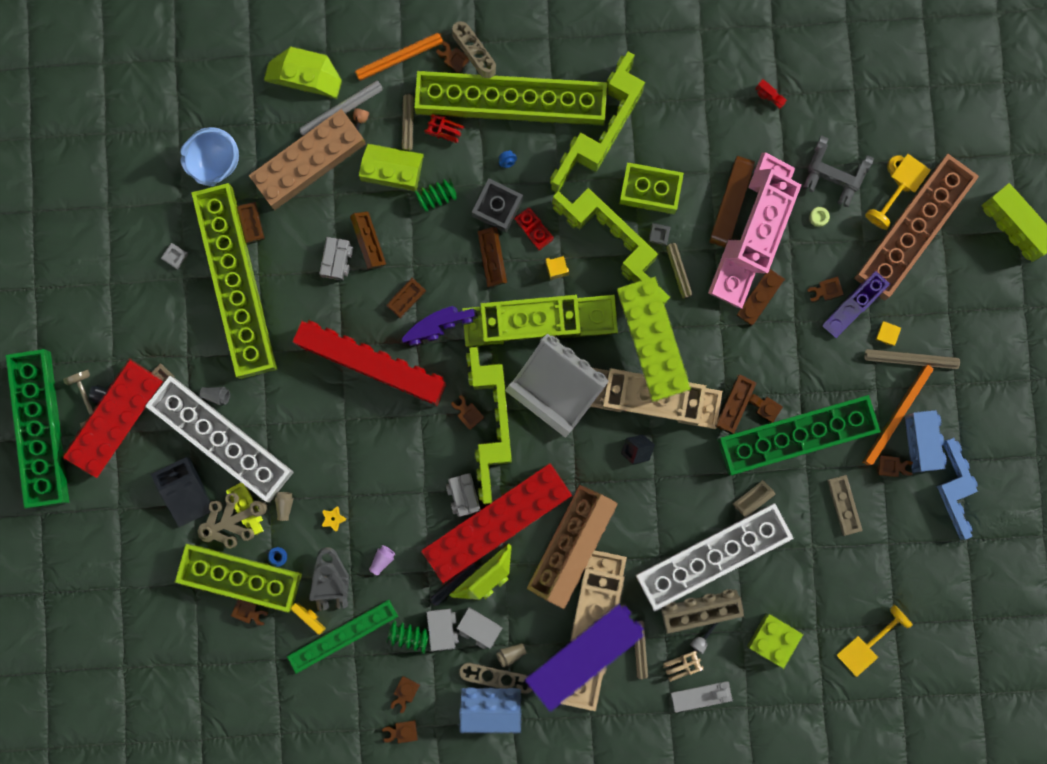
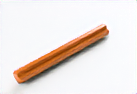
(399, 56)

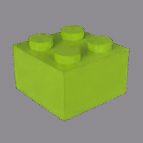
(774, 640)

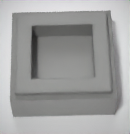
(174, 256)

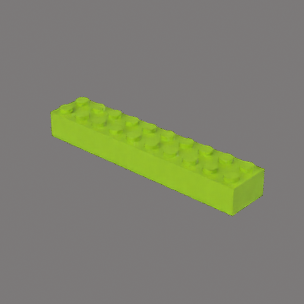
(510, 98)
(234, 281)

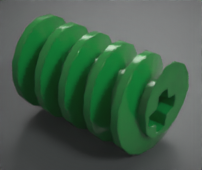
(436, 195)
(408, 636)

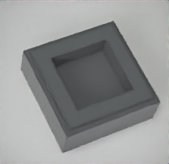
(659, 234)

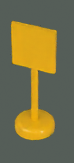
(909, 175)
(858, 655)

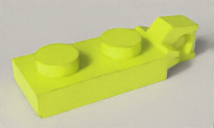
(244, 503)

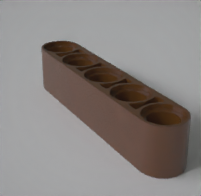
(732, 201)

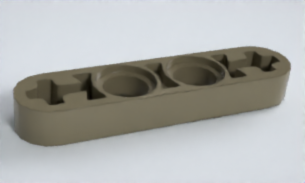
(476, 48)
(497, 675)

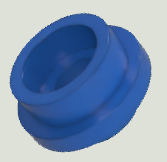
(507, 159)
(271, 556)

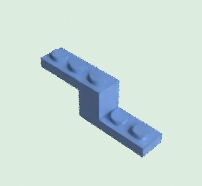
(958, 488)

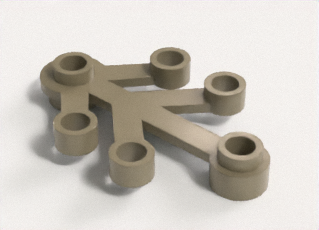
(228, 521)

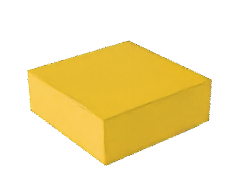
(888, 333)

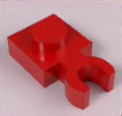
(768, 92)

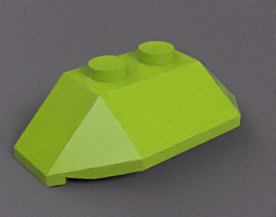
(304, 72)
(486, 578)

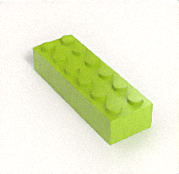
(653, 339)
(238, 577)

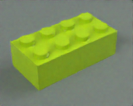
(1018, 221)

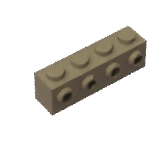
(702, 611)

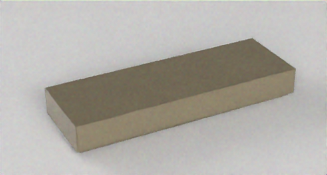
(844, 505)

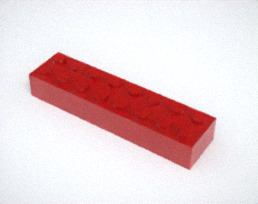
(369, 363)
(496, 523)

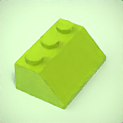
(391, 167)

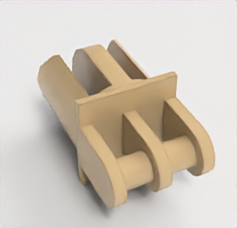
(684, 665)

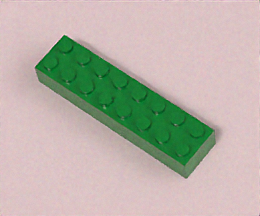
(37, 429)
(798, 435)

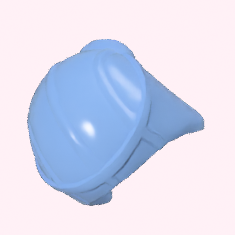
(209, 156)

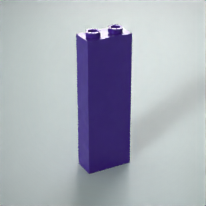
(585, 656)

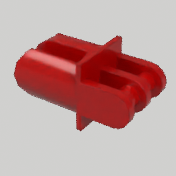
(444, 129)

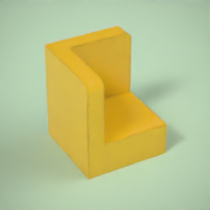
(557, 268)

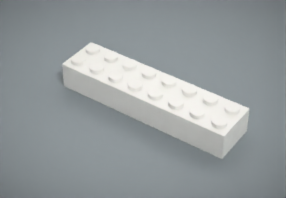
(219, 439)
(714, 556)

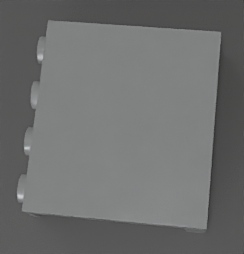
(557, 385)

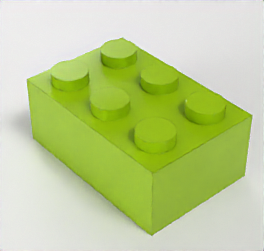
(651, 188)

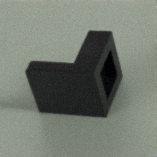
(637, 449)

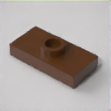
(250, 223)
(406, 298)

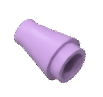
(382, 559)

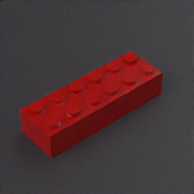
(112, 418)

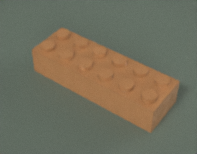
(307, 159)
(572, 546)

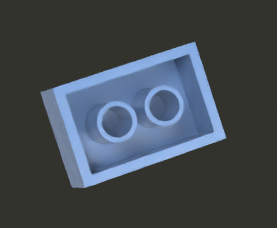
(925, 441)
(490, 710)

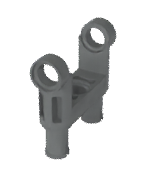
(850, 183)

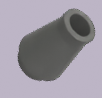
(217, 395)

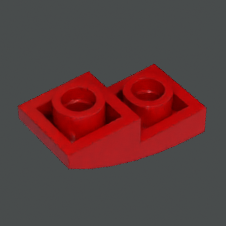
(534, 228)

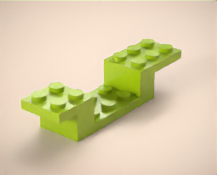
(588, 151)
(590, 204)
(541, 316)
(495, 453)

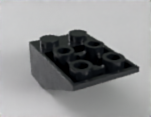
(182, 491)

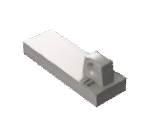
(701, 696)

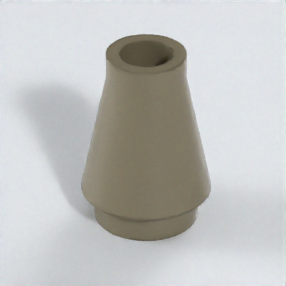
(283, 505)
(510, 654)

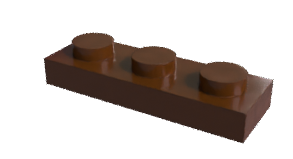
(368, 240)
(492, 257)
(760, 297)
(735, 404)

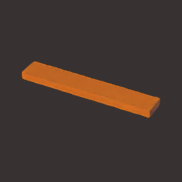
(898, 415)

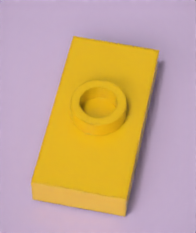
(308, 617)

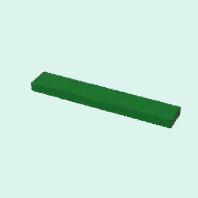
(342, 636)

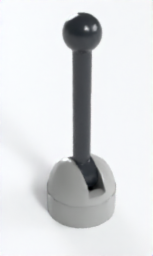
(700, 642)

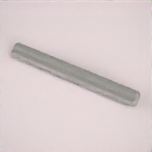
(346, 106)

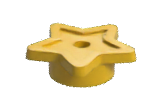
(338, 518)

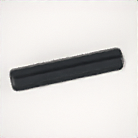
(453, 584)

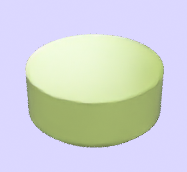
(819, 217)

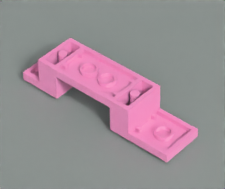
(762, 232)

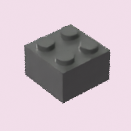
(497, 205)

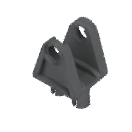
(329, 581)

